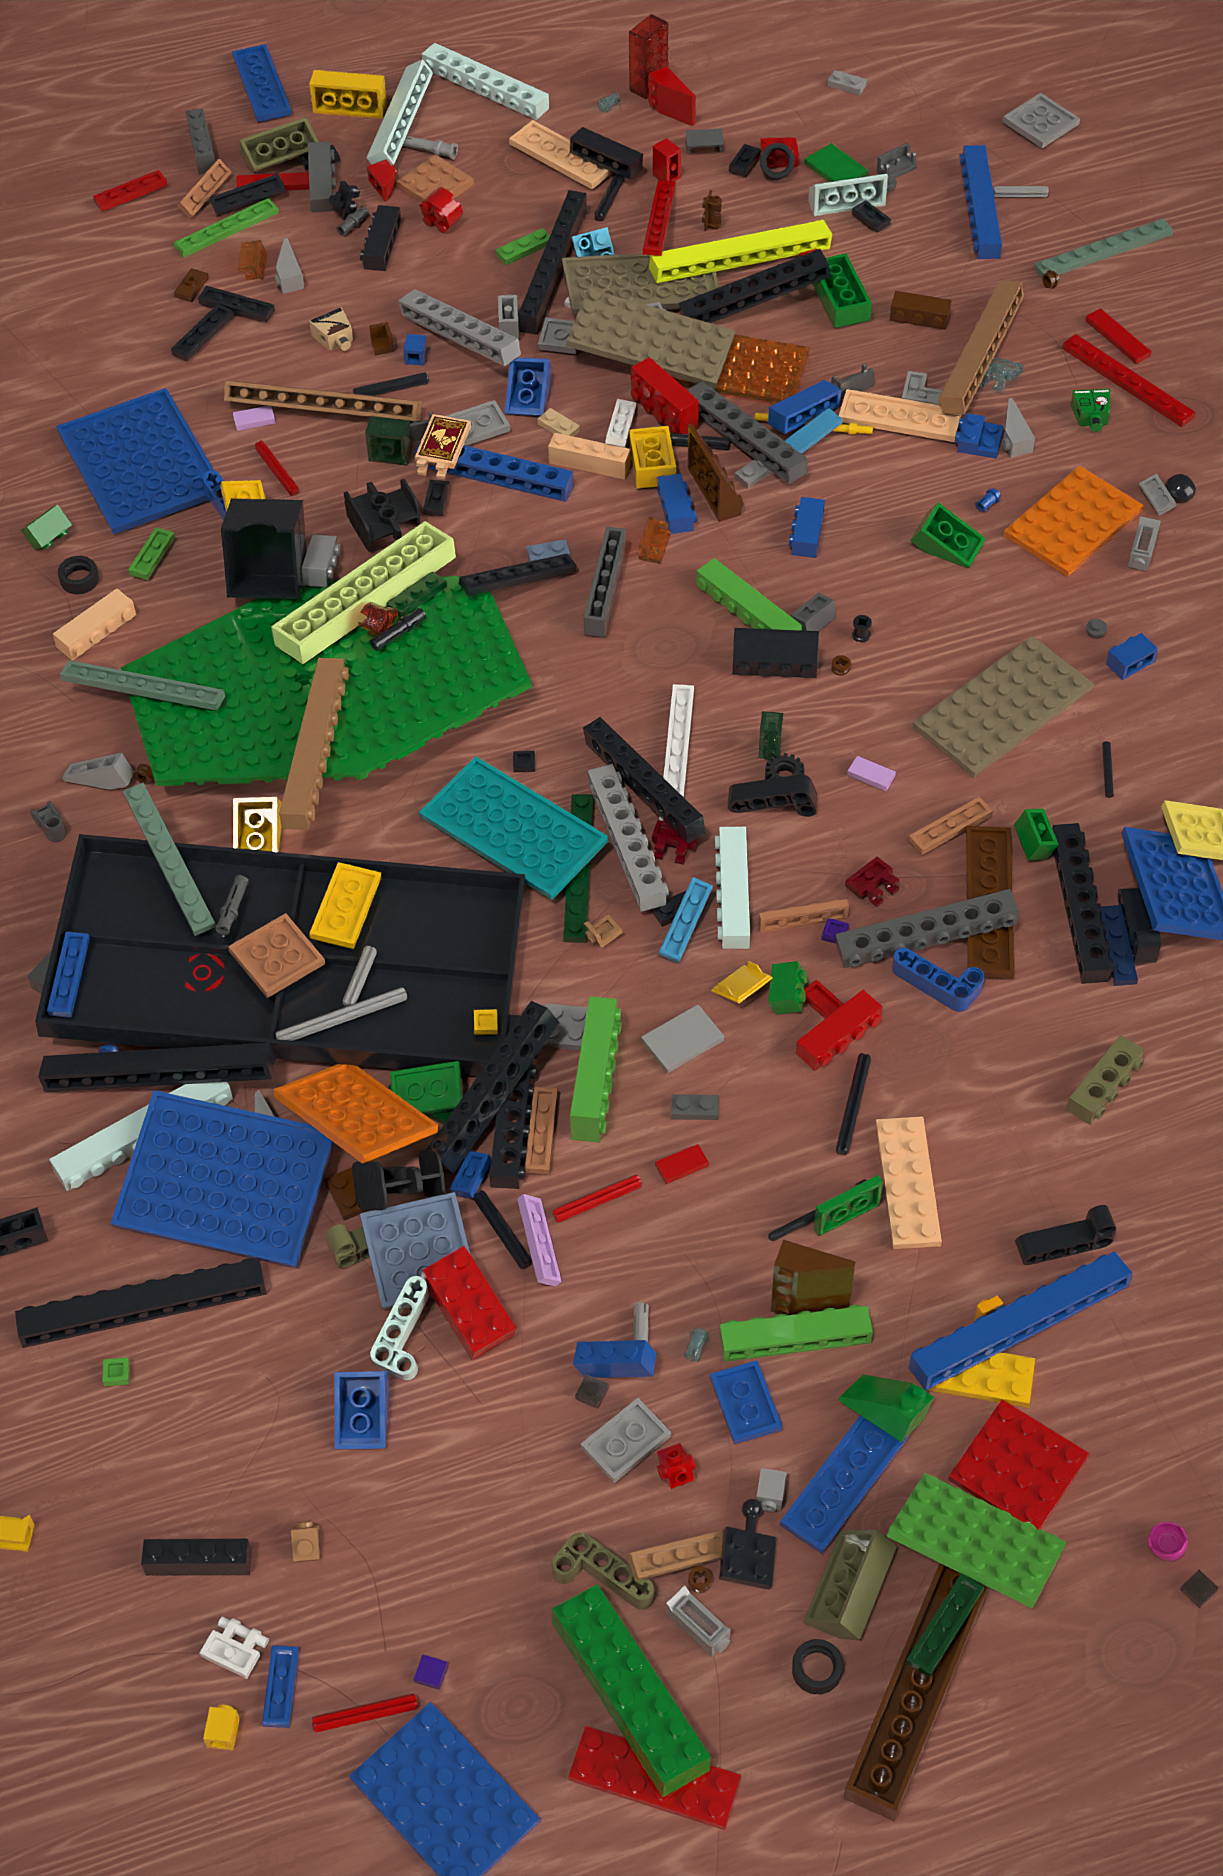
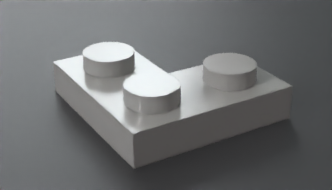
(916, 390)

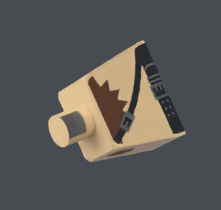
(332, 330)

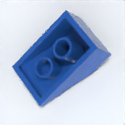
(528, 386)
(361, 1409)

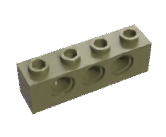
(1121, 1052)

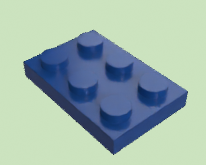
(745, 1402)

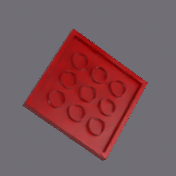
(1019, 1465)

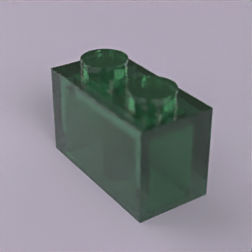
(770, 734)

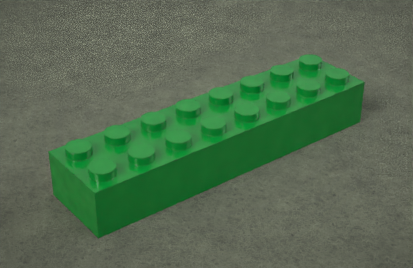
(631, 1690)

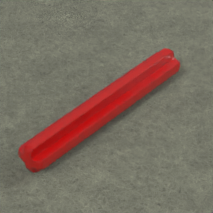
(276, 467)
(597, 1198)
(364, 1712)

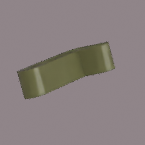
(346, 1246)
(605, 1574)

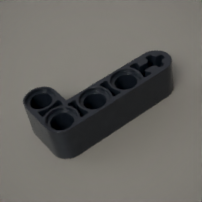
(774, 793)
(1143, 940)
(1068, 1239)

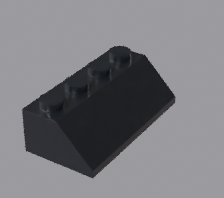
(775, 652)

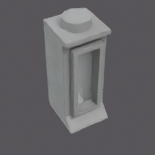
(1144, 543)
(698, 1622)

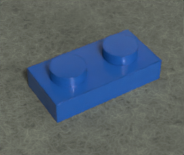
(471, 1174)

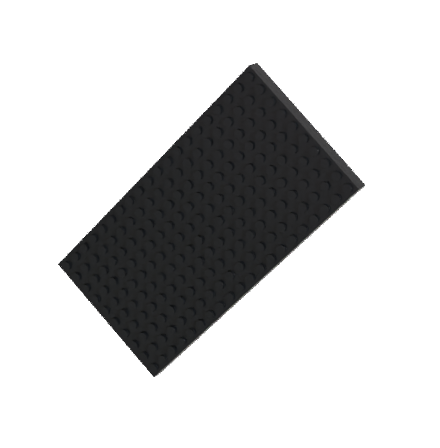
(434, 931)

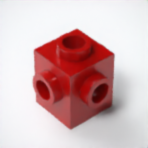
(675, 1466)

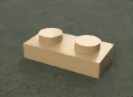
(558, 423)

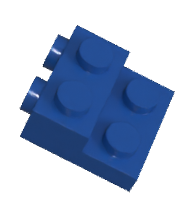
(978, 436)

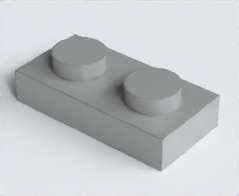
(847, 82)
(752, 473)

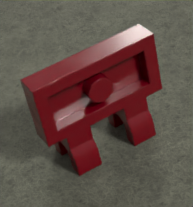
(665, 835)
(869, 877)

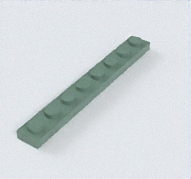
(1105, 248)
(142, 685)
(169, 859)

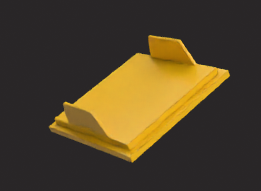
(742, 983)

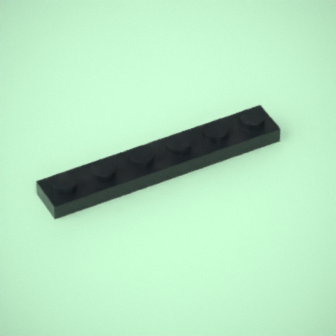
(517, 574)

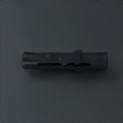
(404, 625)

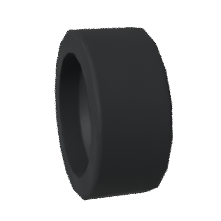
(777, 146)
(78, 586)
(825, 1648)

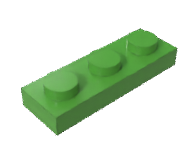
(523, 246)
(151, 553)

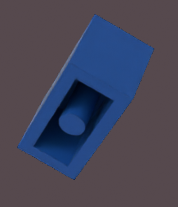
(1131, 656)

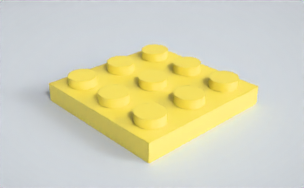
(1195, 829)

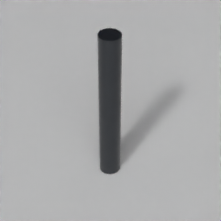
(1107, 767)

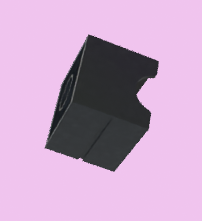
(264, 548)

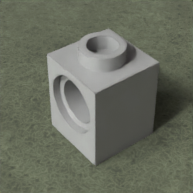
(771, 1489)

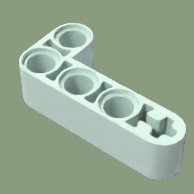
(405, 1325)

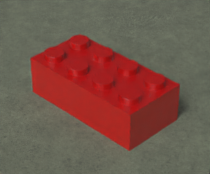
(663, 396)
(468, 1303)

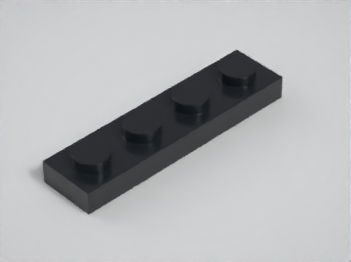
(247, 195)
(239, 304)
(202, 332)

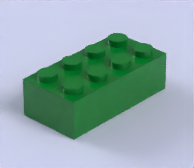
(843, 293)

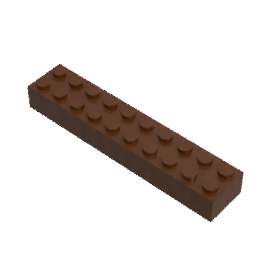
(907, 1711)

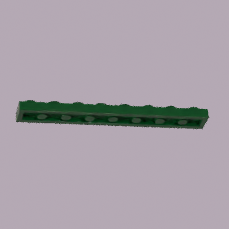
(578, 888)

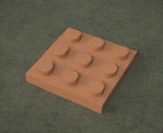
(434, 174)
(276, 955)

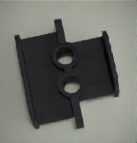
(378, 513)
(373, 1181)

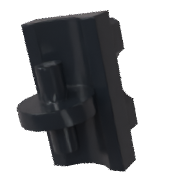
(342, 200)

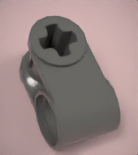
(50, 822)

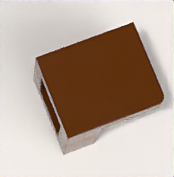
(381, 338)

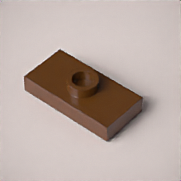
(191, 285)

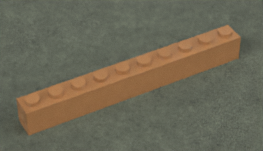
(981, 347)
(322, 400)
(313, 744)

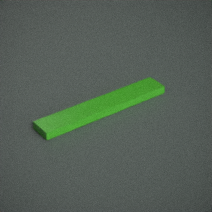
(226, 227)

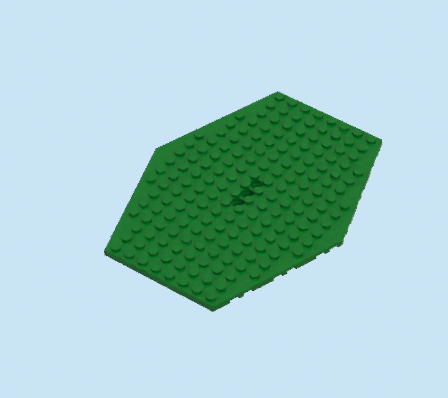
(391, 702)

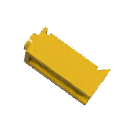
(16, 1533)

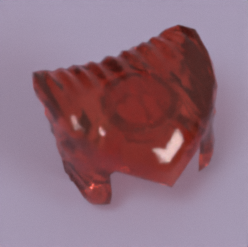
(378, 618)

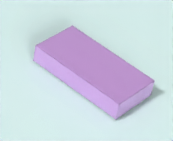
(254, 418)
(871, 773)

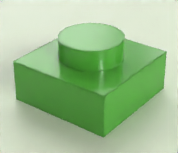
(116, 1371)

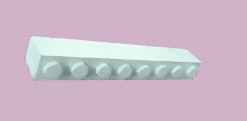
(400, 113)
(119, 1140)

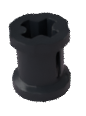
(862, 625)

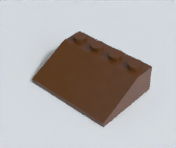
(712, 478)
(810, 1280)

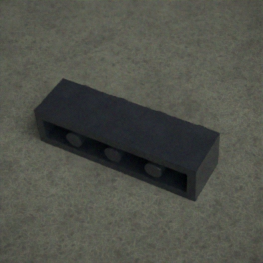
(606, 153)
(381, 238)
(196, 1557)

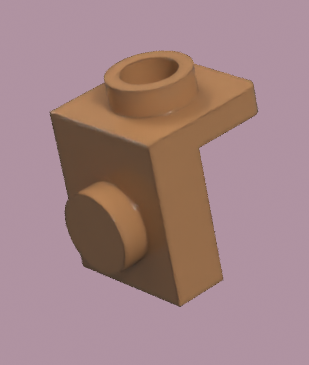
(603, 931)
(305, 1541)

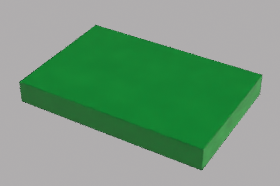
(835, 164)
(429, 1087)
(848, 1205)

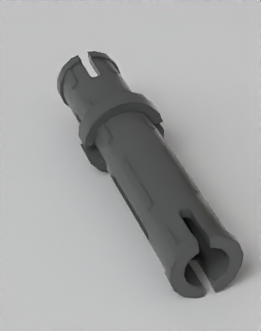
(229, 912)

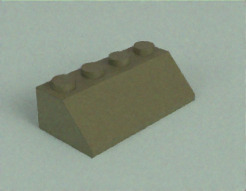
(276, 144)
(850, 1583)

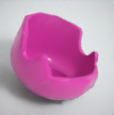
(1168, 1541)

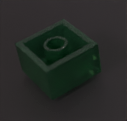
(388, 440)

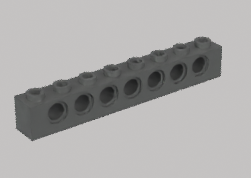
(749, 434)
(909, 931)

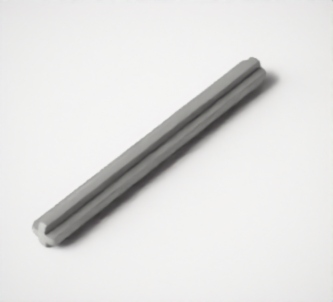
(342, 1015)

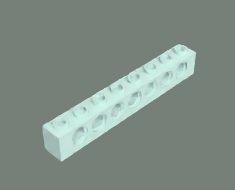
(486, 81)

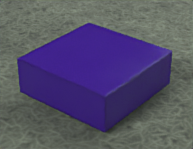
(833, 927)
(430, 1672)

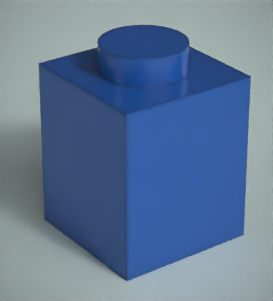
(415, 349)

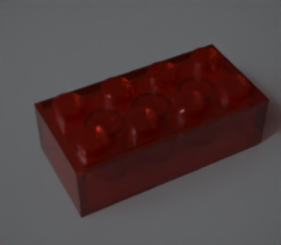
(647, 52)

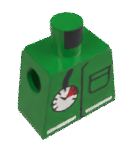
(1091, 407)

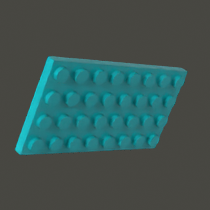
(514, 827)

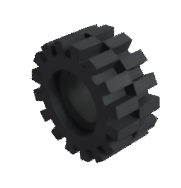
(783, 763)

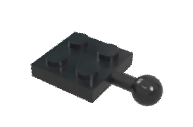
(748, 1555)

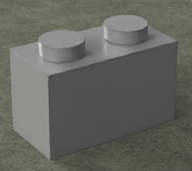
(508, 314)

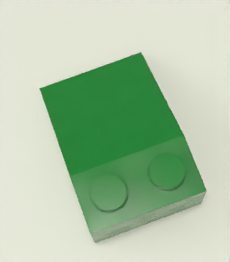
(947, 537)
(888, 1403)

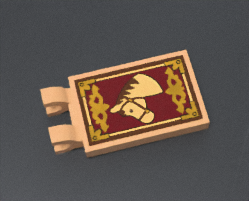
(442, 444)

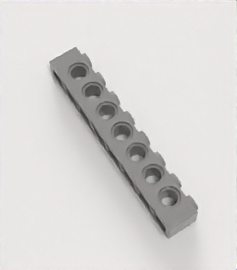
(460, 327)
(627, 837)

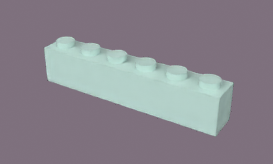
(734, 888)

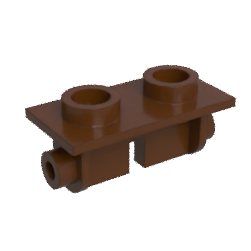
(712, 205)

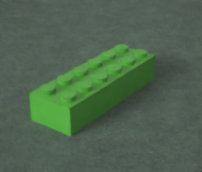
(595, 1069)

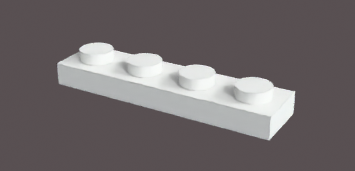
(620, 423)

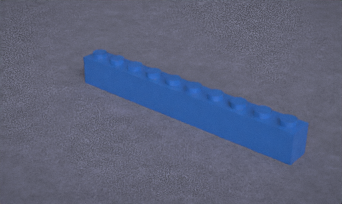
(1019, 1320)

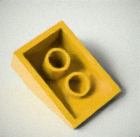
(651, 455)
(257, 823)

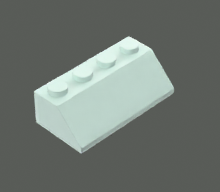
(846, 194)

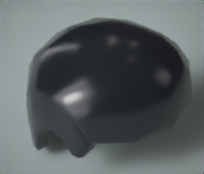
(1180, 488)

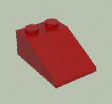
(671, 96)

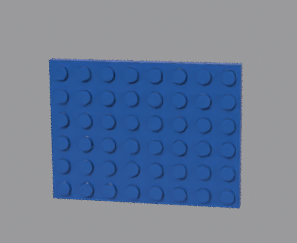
(138, 460)
(223, 1179)

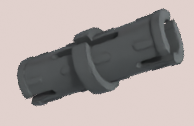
(352, 221)

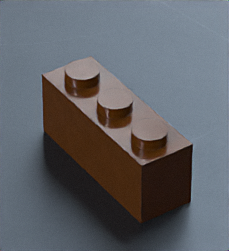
(920, 309)

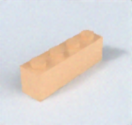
(589, 456)
(94, 624)

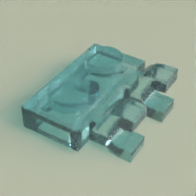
(1001, 371)

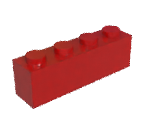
(839, 1030)

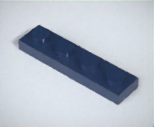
(1120, 948)

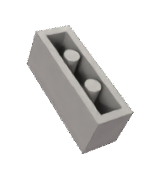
(320, 560)

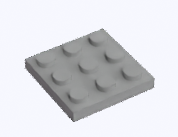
(1041, 120)

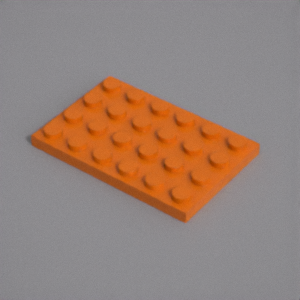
(1073, 520)
(355, 1111)

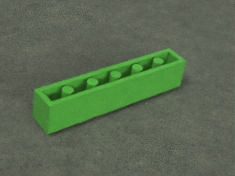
(742, 598)
(795, 1333)

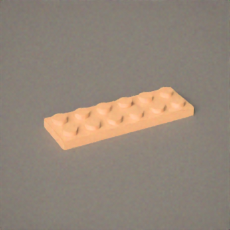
(555, 152)
(899, 415)
(908, 1183)

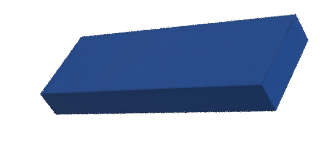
(280, 1686)

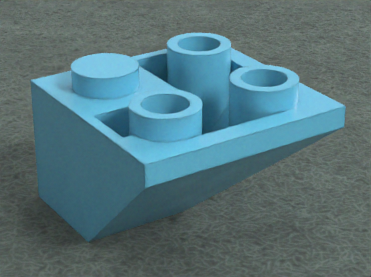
(593, 243)

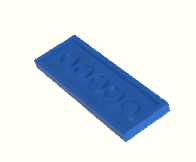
(261, 83)
(841, 1484)

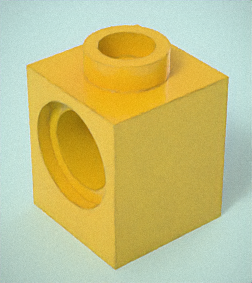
(221, 1727)

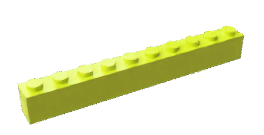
(739, 251)

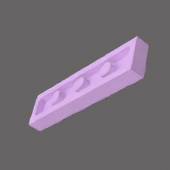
(539, 1240)

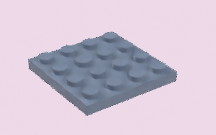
(409, 1239)

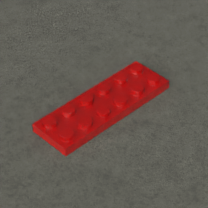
(612, 1767)

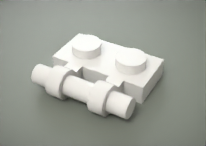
(231, 1654)

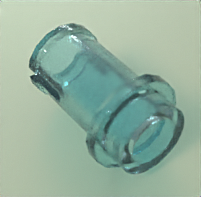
(606, 103)
(696, 1343)

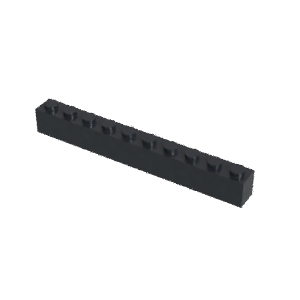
(550, 265)
(157, 1067)
(140, 1302)

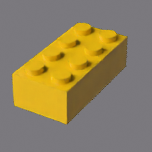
(348, 94)

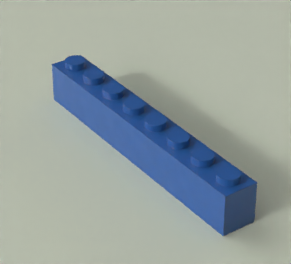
(980, 202)

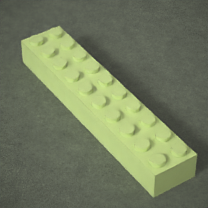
(377, 580)

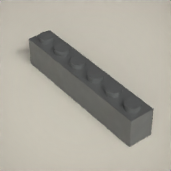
(605, 582)

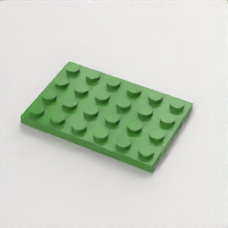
(977, 1540)

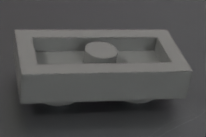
(695, 1107)

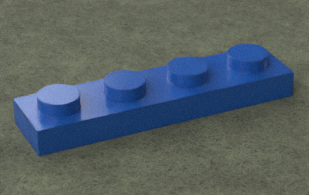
(68, 974)

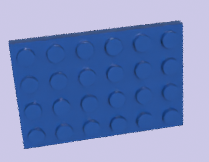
(1176, 888)
(444, 1797)

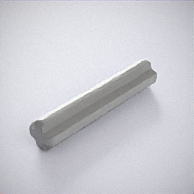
(1020, 191)
(359, 976)

